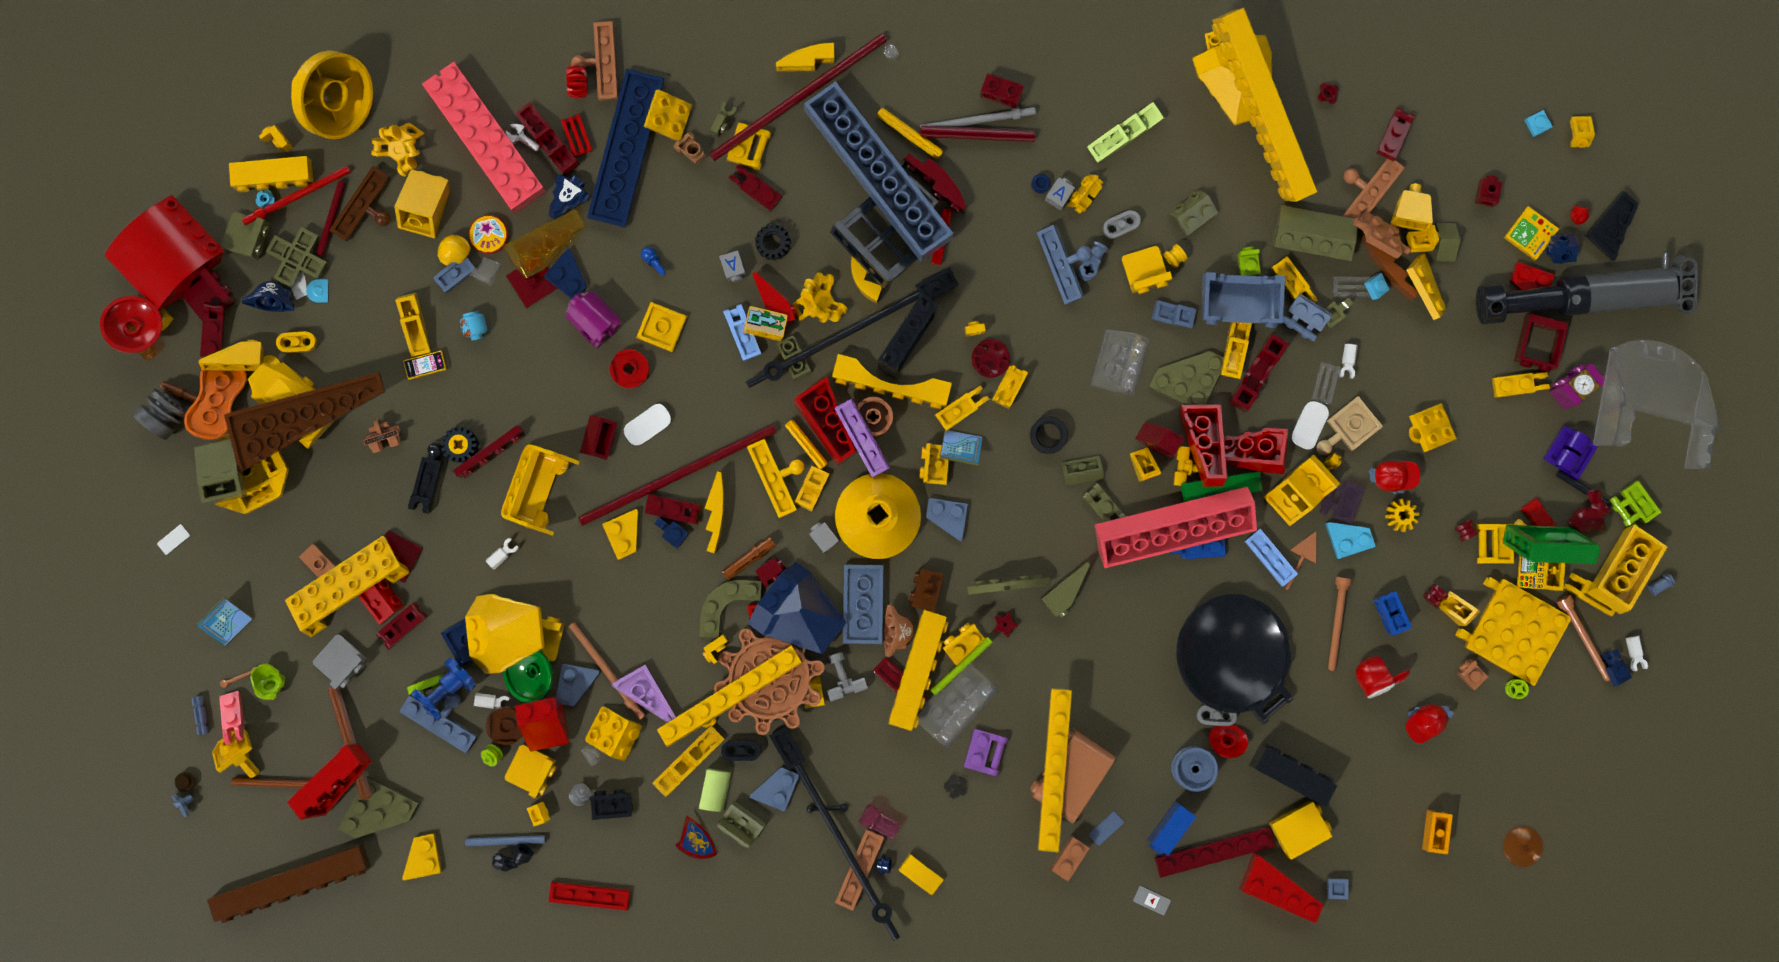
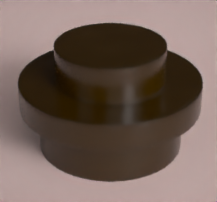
(184, 781)

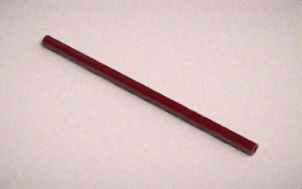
(798, 97)
(677, 474)

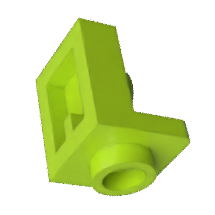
(1249, 262)

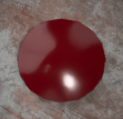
(990, 358)

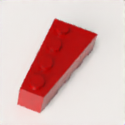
(1206, 440)
(1273, 887)

